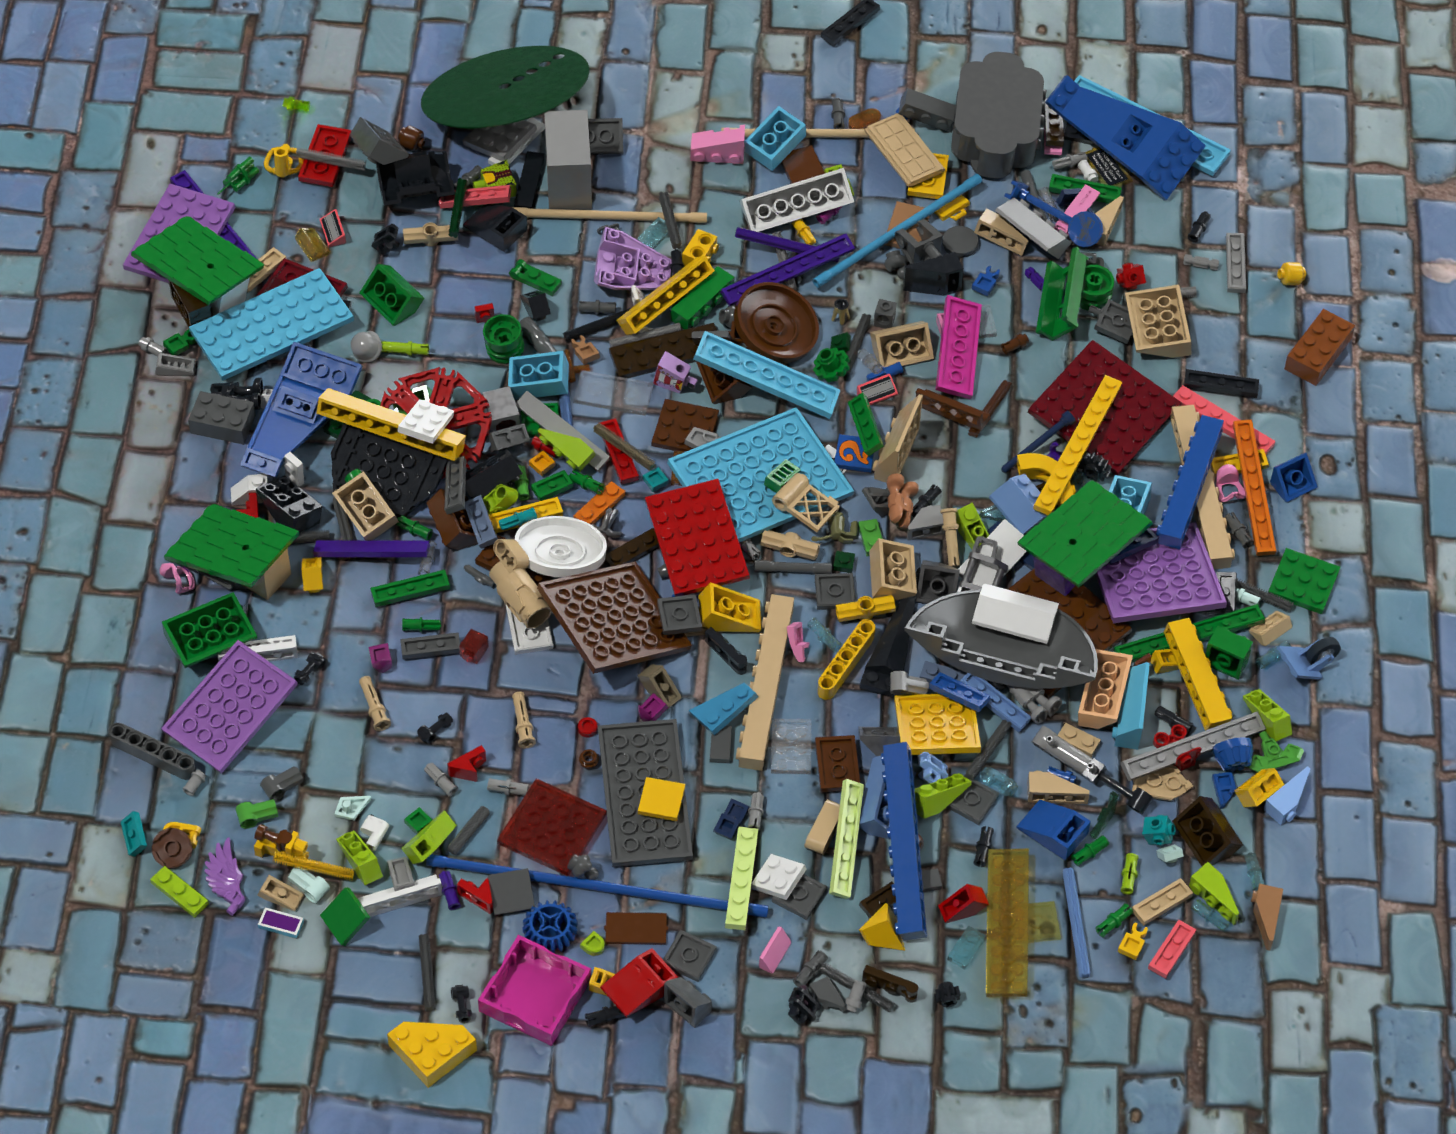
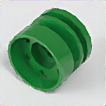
(503, 338)

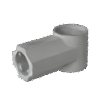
(903, 684)

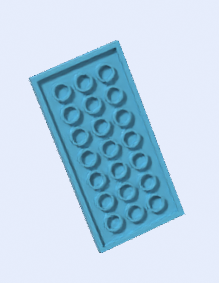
(271, 324)

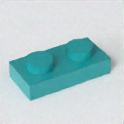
(133, 833)

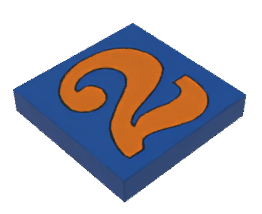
(851, 454)

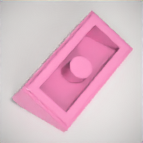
(774, 950)

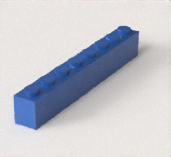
(1190, 482)

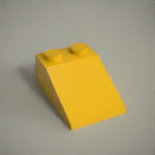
(728, 610)

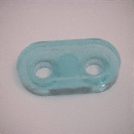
(999, 781)

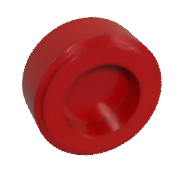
(587, 727)

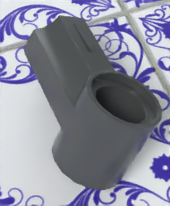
(276, 786)

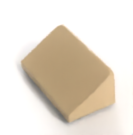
(1274, 627)

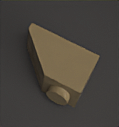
(657, 681)

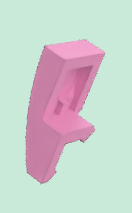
(795, 636)

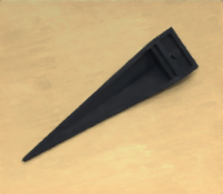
(891, 649)

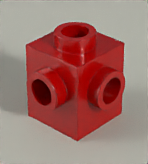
(1130, 276)

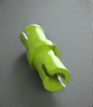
(1131, 863)

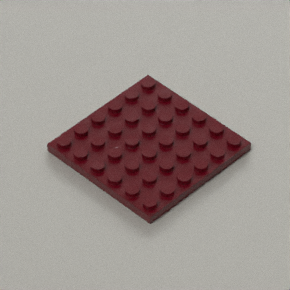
(1131, 419)

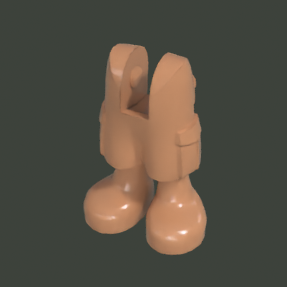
(899, 500)

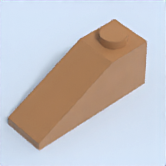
(1266, 911)

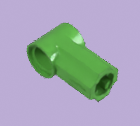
(251, 814)

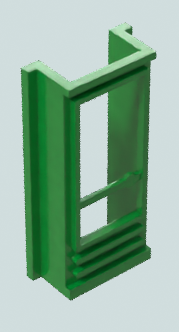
(1051, 299)

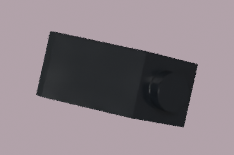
(536, 304)

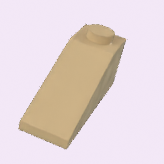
(1108, 217)
(1000, 231)
(1054, 789)

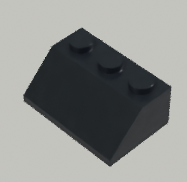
(490, 473)

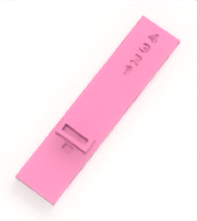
(1081, 203)

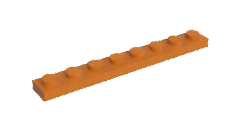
(1254, 487)

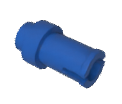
(1068, 775)

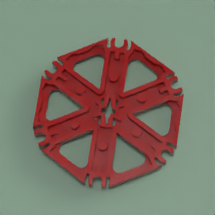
(441, 396)

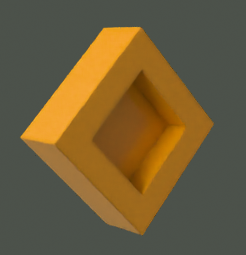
(542, 463)

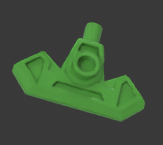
(1274, 756)

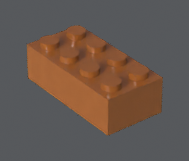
(1319, 347)

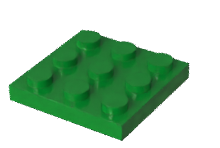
(1304, 580)

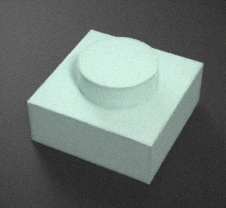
(1170, 853)

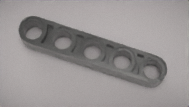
(145, 745)

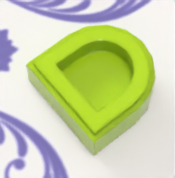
(593, 944)

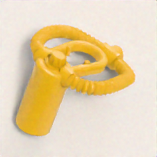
(282, 161)

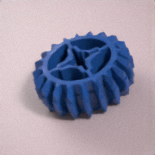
(550, 919)

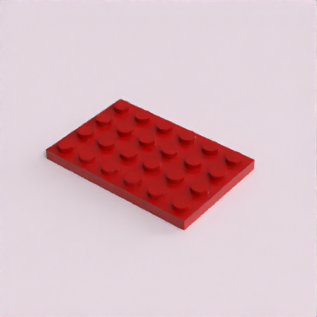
(697, 537)

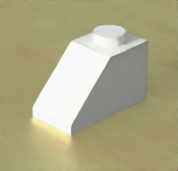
(247, 485)

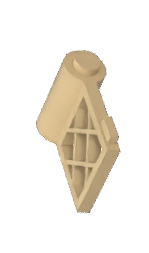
(794, 491)

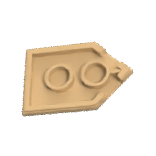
(1163, 784)

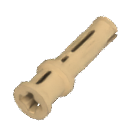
(950, 527)
(376, 710)
(524, 727)

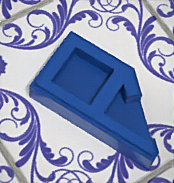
(1224, 787)

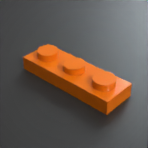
(600, 503)

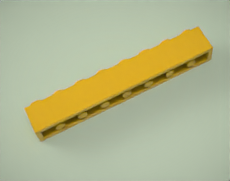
(384, 423)

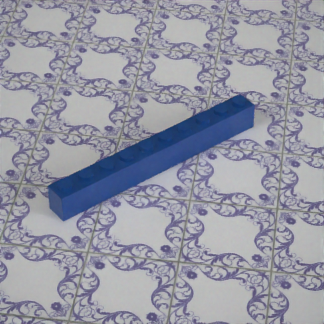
(904, 841)

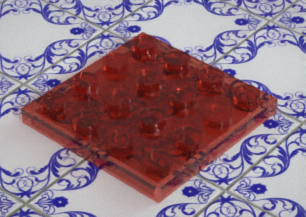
(551, 826)

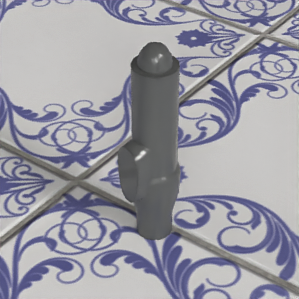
(479, 577)

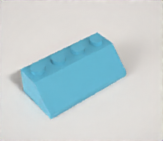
(1132, 709)

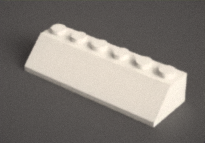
(797, 200)

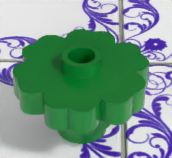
(831, 364)

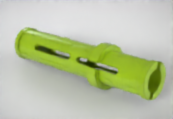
(405, 348)

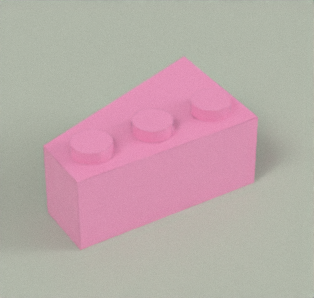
(719, 146)

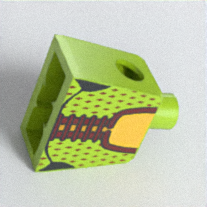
(497, 175)

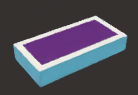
(281, 922)

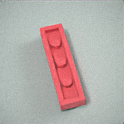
(479, 196)

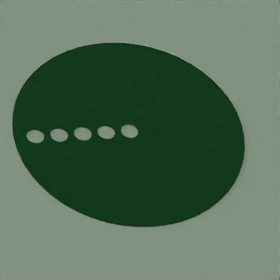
(471, 92)

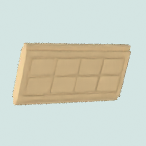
(904, 149)

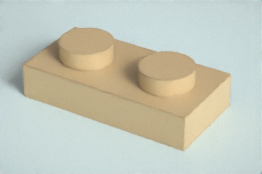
(1079, 739)

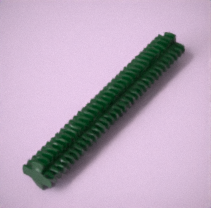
(457, 207)

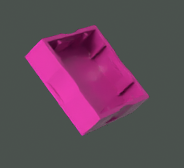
(534, 990)

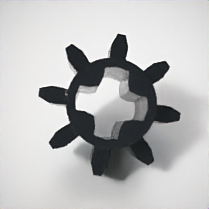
(947, 994)

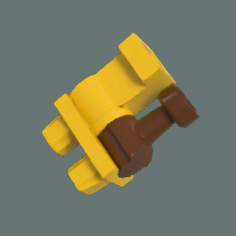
(282, 842)

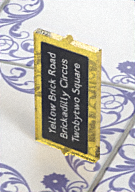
(1108, 169)

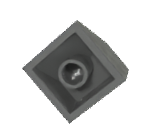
(687, 1000)

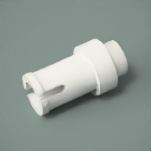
(1089, 173)

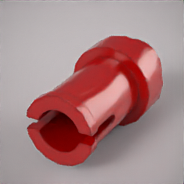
(538, 445)

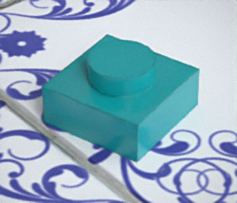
(655, 479)

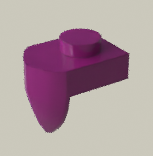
(381, 657)
(652, 708)

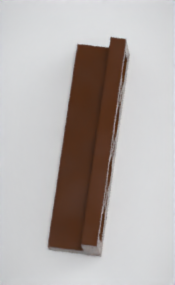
(953, 409)

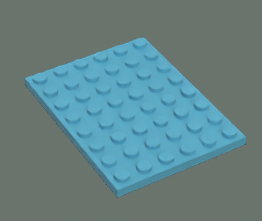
(749, 456)

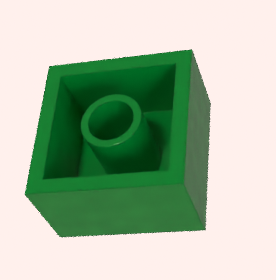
(1228, 652)

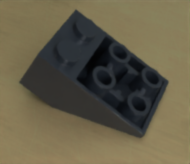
(498, 225)
(934, 276)
(290, 504)

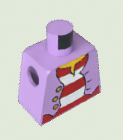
(673, 374)

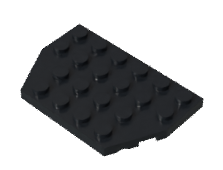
(397, 471)

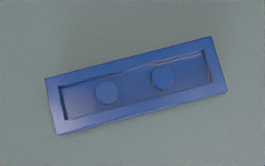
(959, 692)

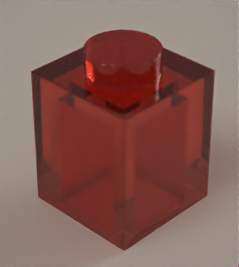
(473, 646)

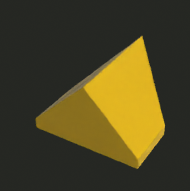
(880, 930)

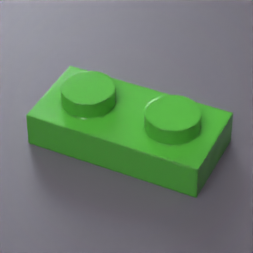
(869, 533)

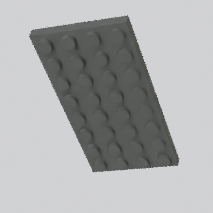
(627, 757)

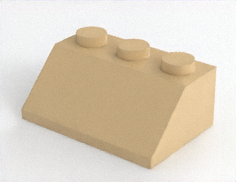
(902, 344)
(892, 569)

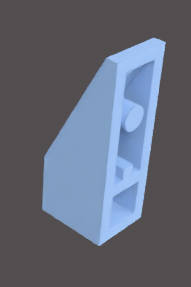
(1284, 802)

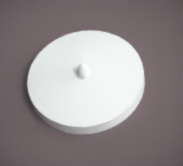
(562, 546)

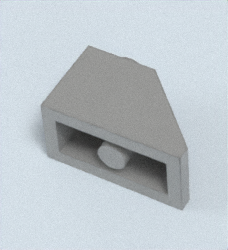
(926, 523)

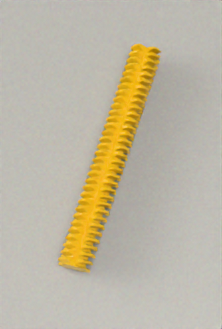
(314, 865)

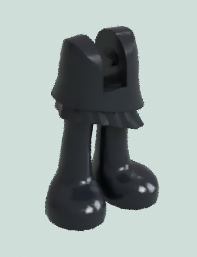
(233, 389)

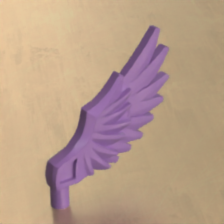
(225, 876)

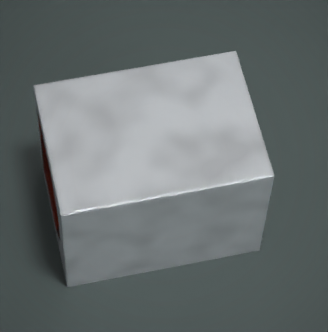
(502, 408)

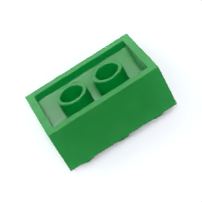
(391, 294)

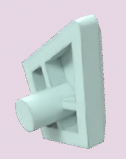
(351, 807)

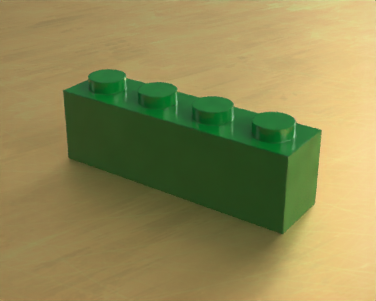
(701, 299)

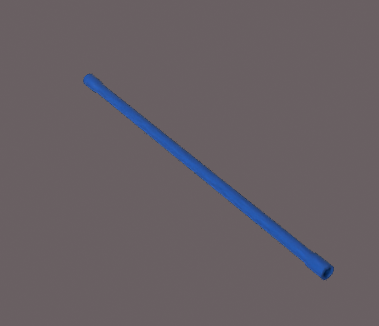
(445, 862)

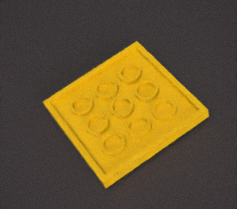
(936, 724)

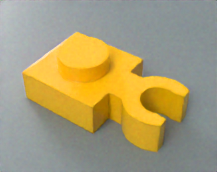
(1133, 943)

